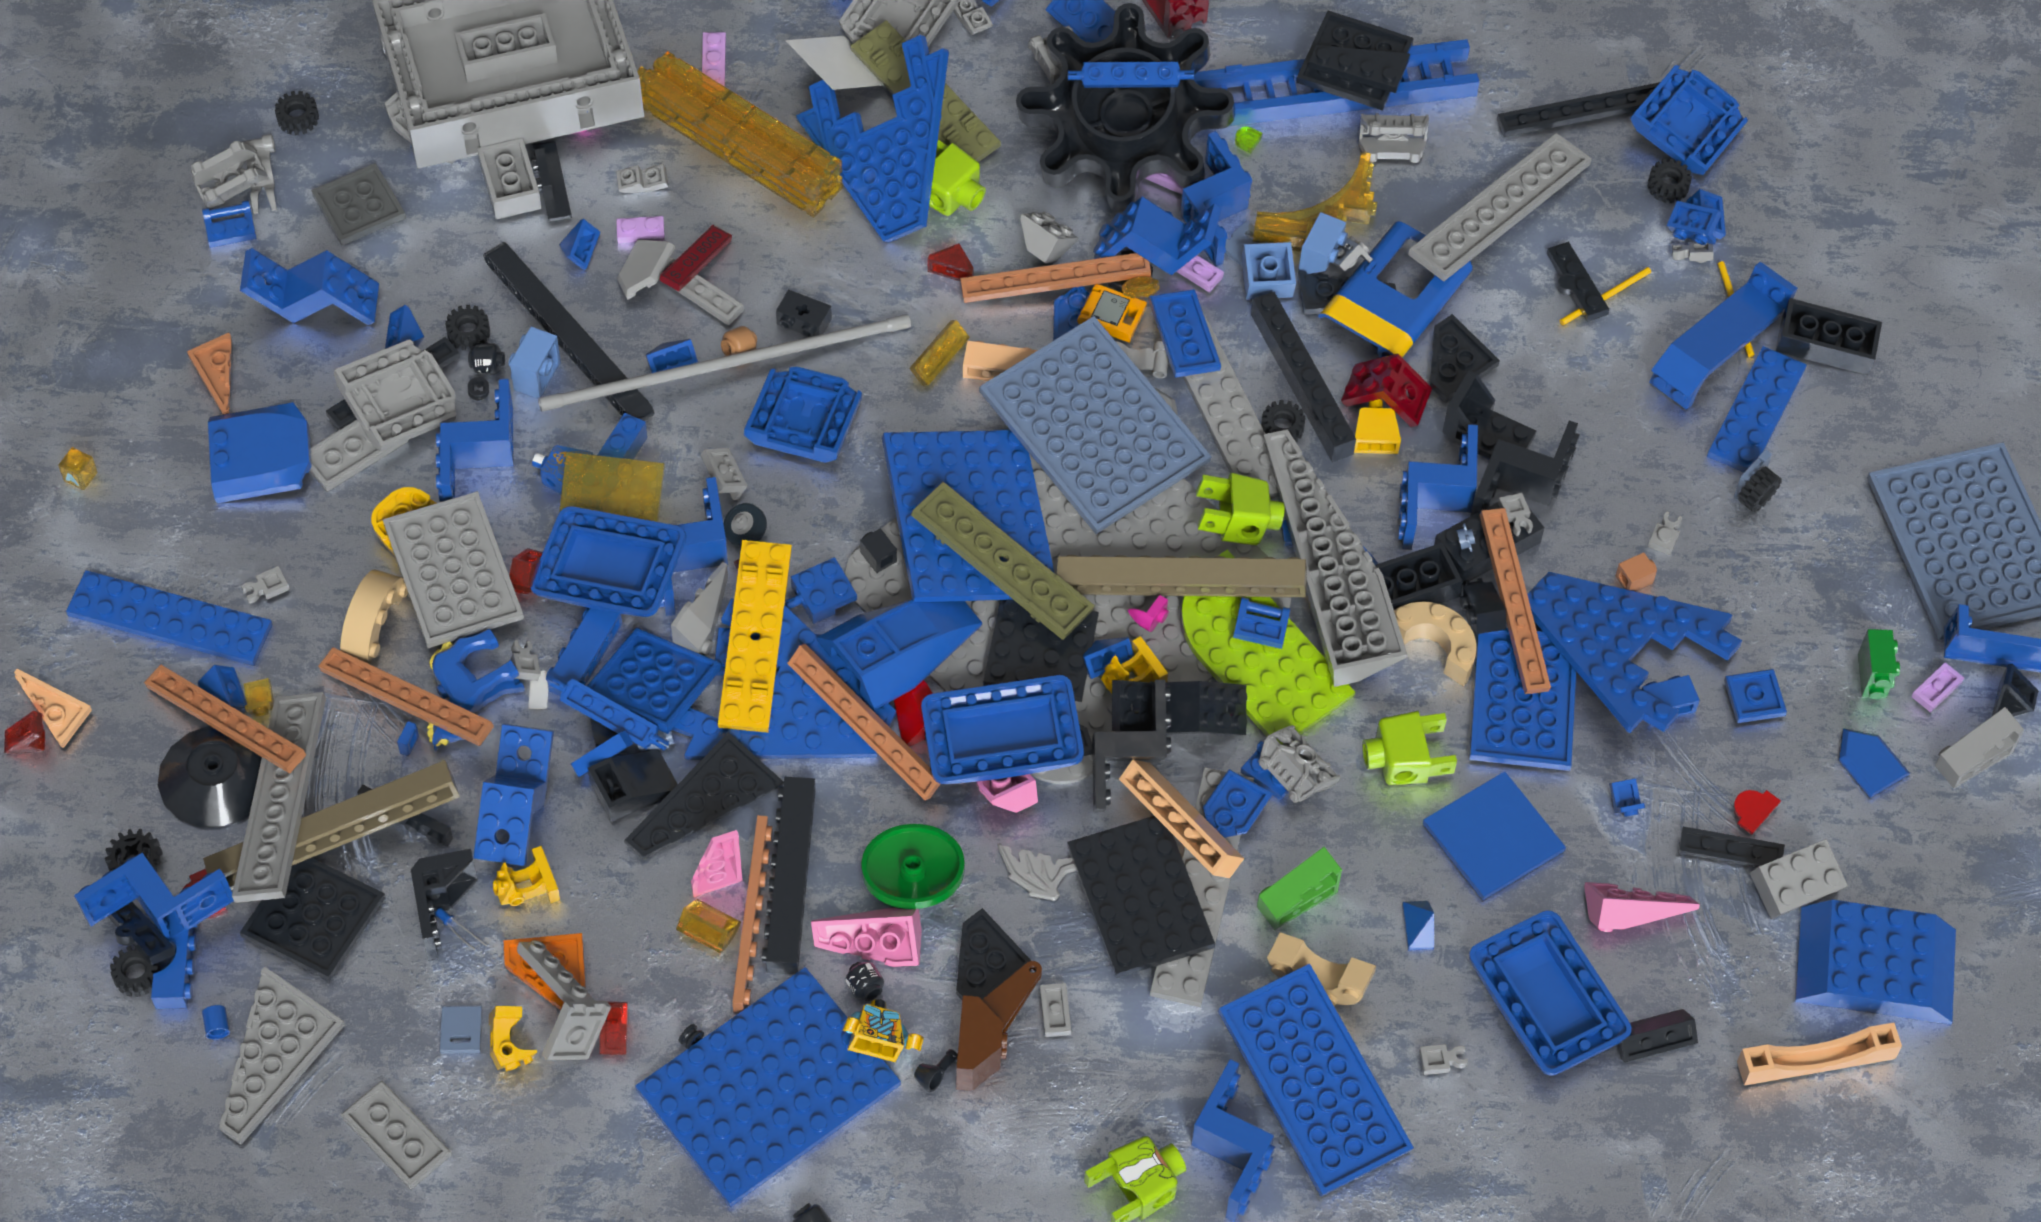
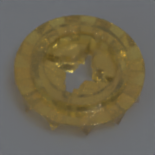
(1140, 287)

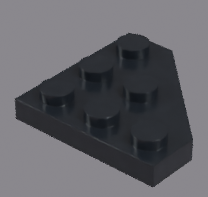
(1453, 354)
(985, 956)

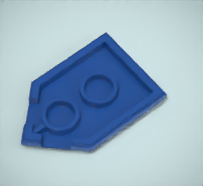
(1067, 310)
(1870, 761)
(1235, 805)

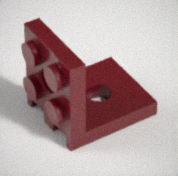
(1177, 14)
(1388, 380)

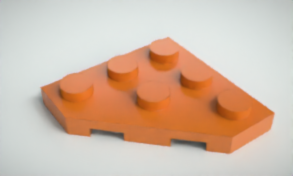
(565, 948)

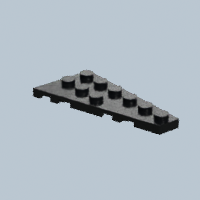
(712, 789)

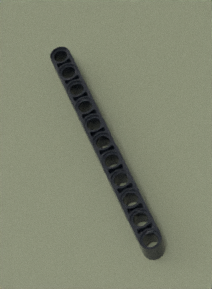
(570, 334)

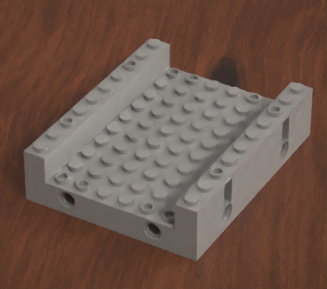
(505, 71)

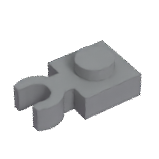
(1693, 251)
(1517, 512)
(1665, 535)
(268, 584)
(525, 662)
(1437, 1059)

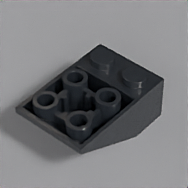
(631, 782)

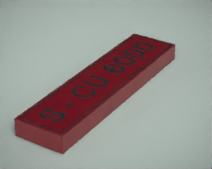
(695, 258)

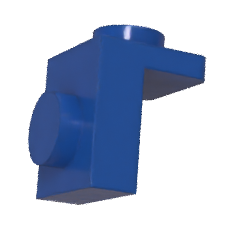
(1626, 797)

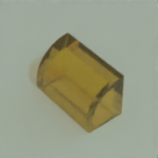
(708, 925)

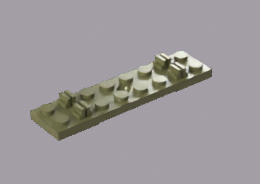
(884, 57)
(1021, 577)

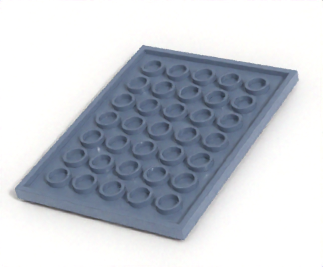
(1095, 424)
(1965, 535)

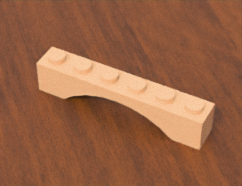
(1780, 1062)

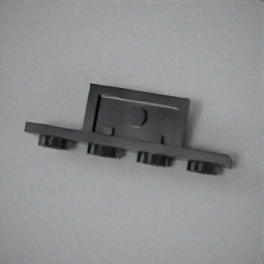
(551, 181)

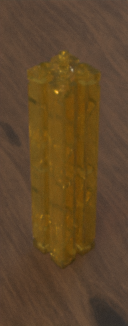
(740, 134)

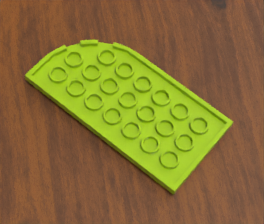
(1281, 684)

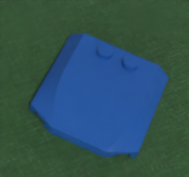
(1689, 119)
(803, 413)
(258, 452)

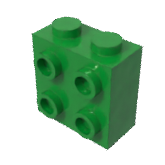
(1878, 663)

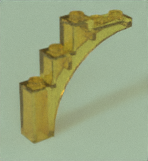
(1351, 204)

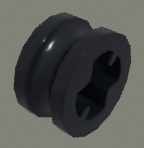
(478, 382)
(690, 1036)

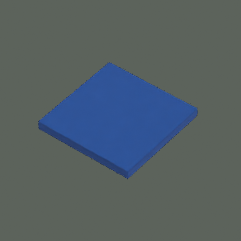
(655, 678)
(1494, 835)

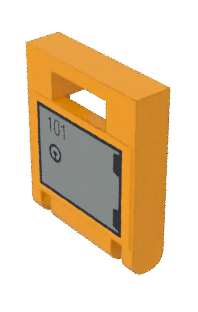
(1111, 309)

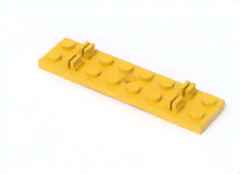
(750, 662)

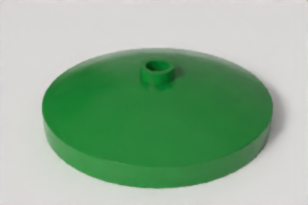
(913, 866)

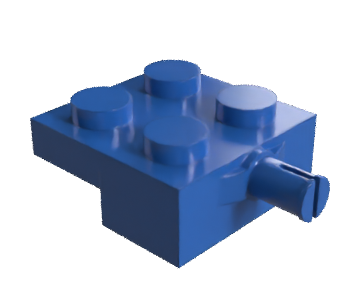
(821, 590)

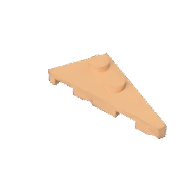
(59, 710)

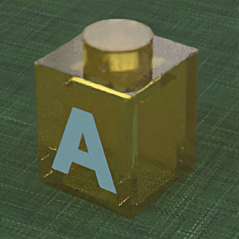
(77, 468)

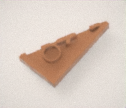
(213, 365)

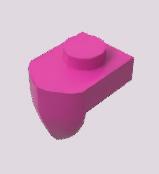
(1156, 614)

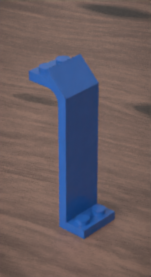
(1721, 334)
(1988, 647)

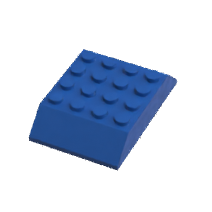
(1876, 960)

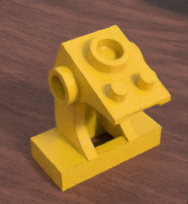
(1143, 664)
(539, 875)
(500, 1022)

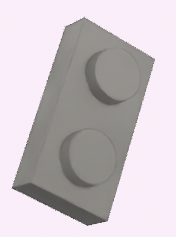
(1055, 1010)

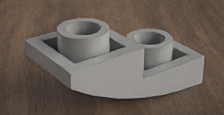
(972, 16)
(637, 180)

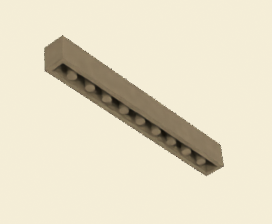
(1184, 576)
(357, 816)

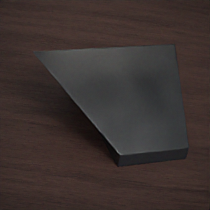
(2015, 693)

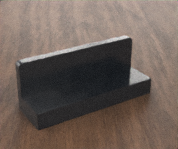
(1659, 1035)

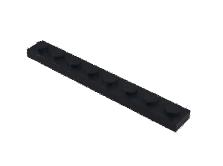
(1573, 110)

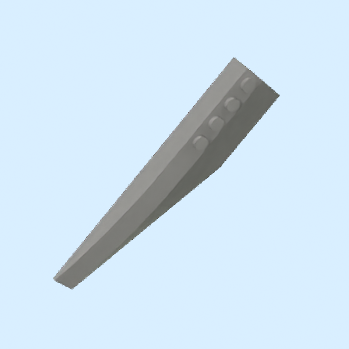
(1342, 581)

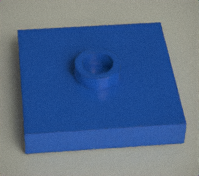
(1755, 696)

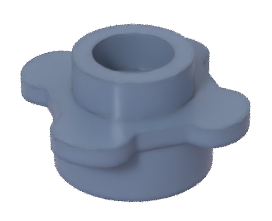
(1466, 537)

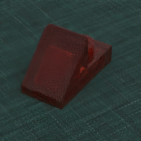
(25, 735)
(615, 1030)

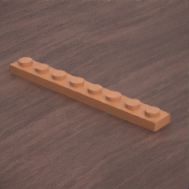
(1054, 277)
(1515, 600)
(406, 696)
(225, 719)
(864, 721)
(751, 923)

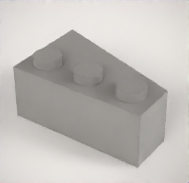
(1980, 748)

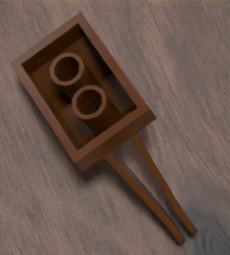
(986, 1023)

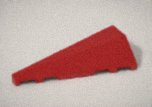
(910, 714)

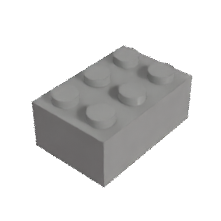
(509, 178)
(1798, 879)

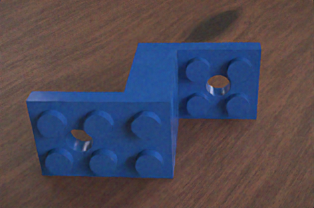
(1226, 188)
(1157, 235)
(309, 286)
(475, 443)
(1438, 487)
(704, 542)
(513, 794)
(140, 881)
(1233, 1141)

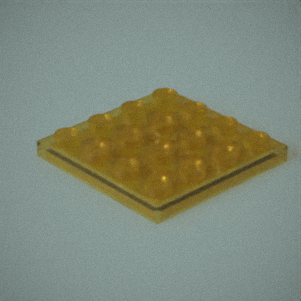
(613, 485)

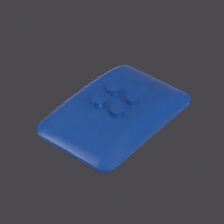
(608, 561)
(1002, 730)
(1549, 993)

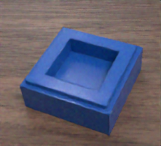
(408, 738)

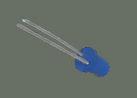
(447, 918)

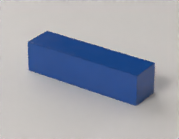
(602, 752)

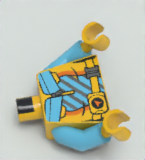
(879, 1032)

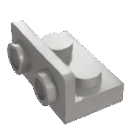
(1350, 252)
(724, 467)

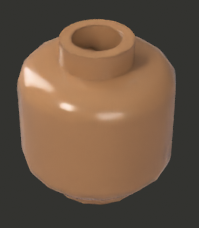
(738, 341)

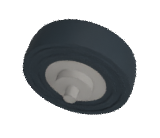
(745, 523)

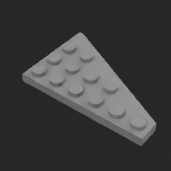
(279, 1045)

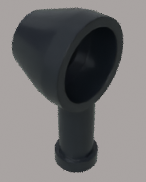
(930, 1075)

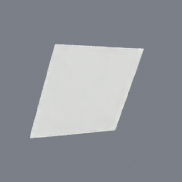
(835, 62)

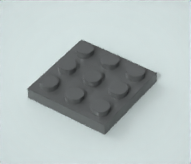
(358, 204)

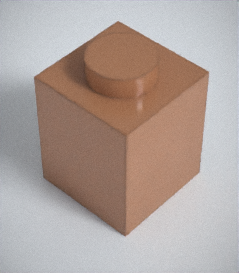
(1636, 572)

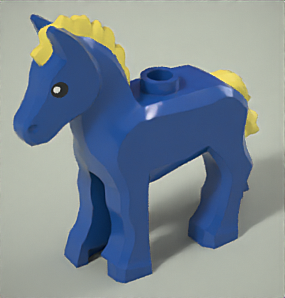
(462, 687)

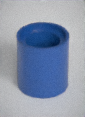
(215, 1022)

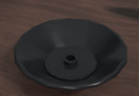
(206, 795)

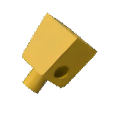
(1377, 430)

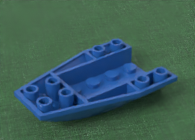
(899, 645)

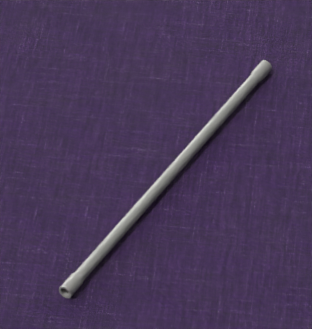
(560, 399)

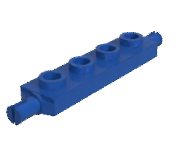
(1130, 74)
(608, 713)

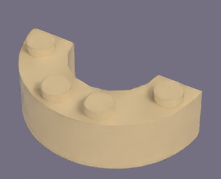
(369, 612)
(1446, 628)
(1342, 982)

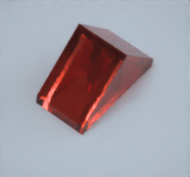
(950, 263)

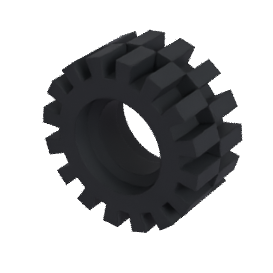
(293, 103)
(1665, 190)
(464, 316)
(1287, 412)
(1759, 489)
(134, 985)

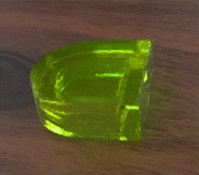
(1247, 138)

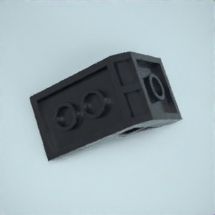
(1475, 406)
(441, 874)

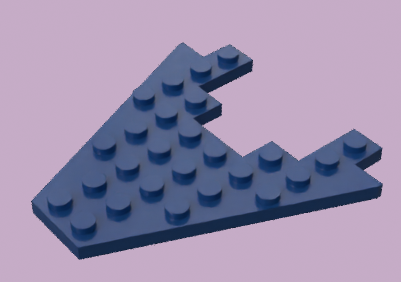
(894, 162)
(1607, 626)
(800, 719)

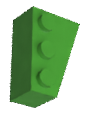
(1300, 889)

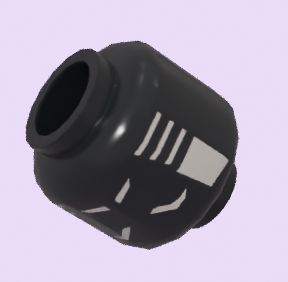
(486, 358)
(864, 981)

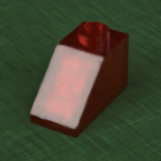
(524, 570)

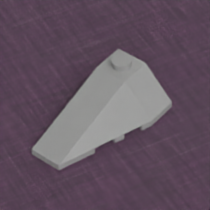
(697, 621)

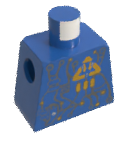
(553, 466)

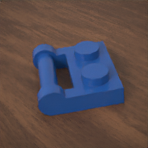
(229, 230)
(1261, 629)

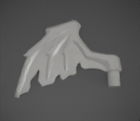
(1036, 873)

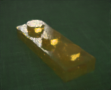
(939, 352)

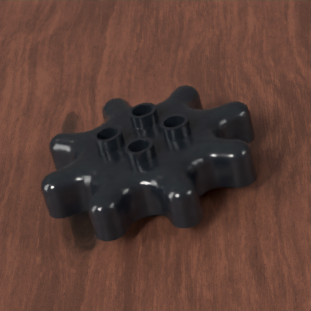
(1125, 129)

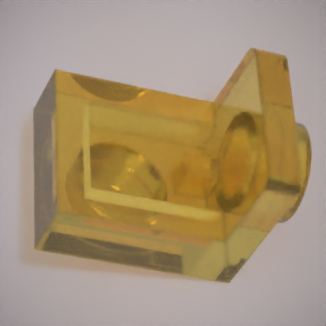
(259, 697)

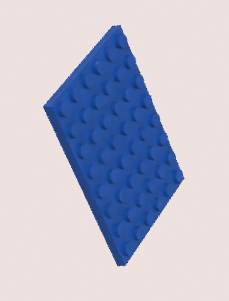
(988, 472)
(766, 1087)

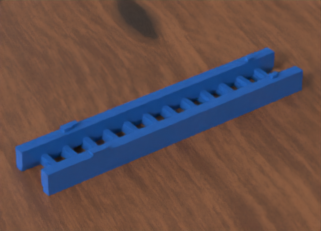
(1324, 103)

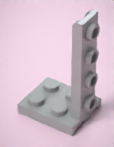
(580, 1015)

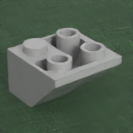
(1046, 237)

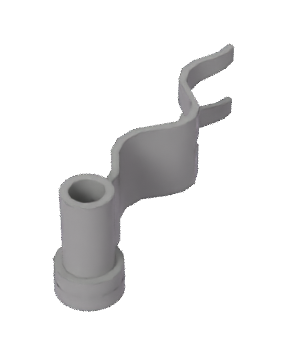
(263, 148)
(1149, 358)

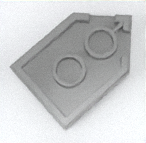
(644, 265)

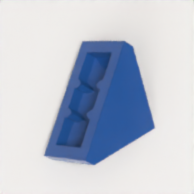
(580, 243)
(402, 327)
(671, 355)
(1102, 652)
(1419, 925)

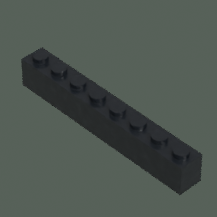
(1303, 377)
(790, 876)

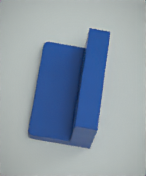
(224, 685)

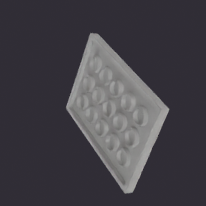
(453, 569)

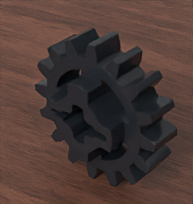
(132, 846)

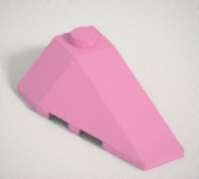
(1011, 792)
(719, 865)
(1620, 909)
(879, 935)

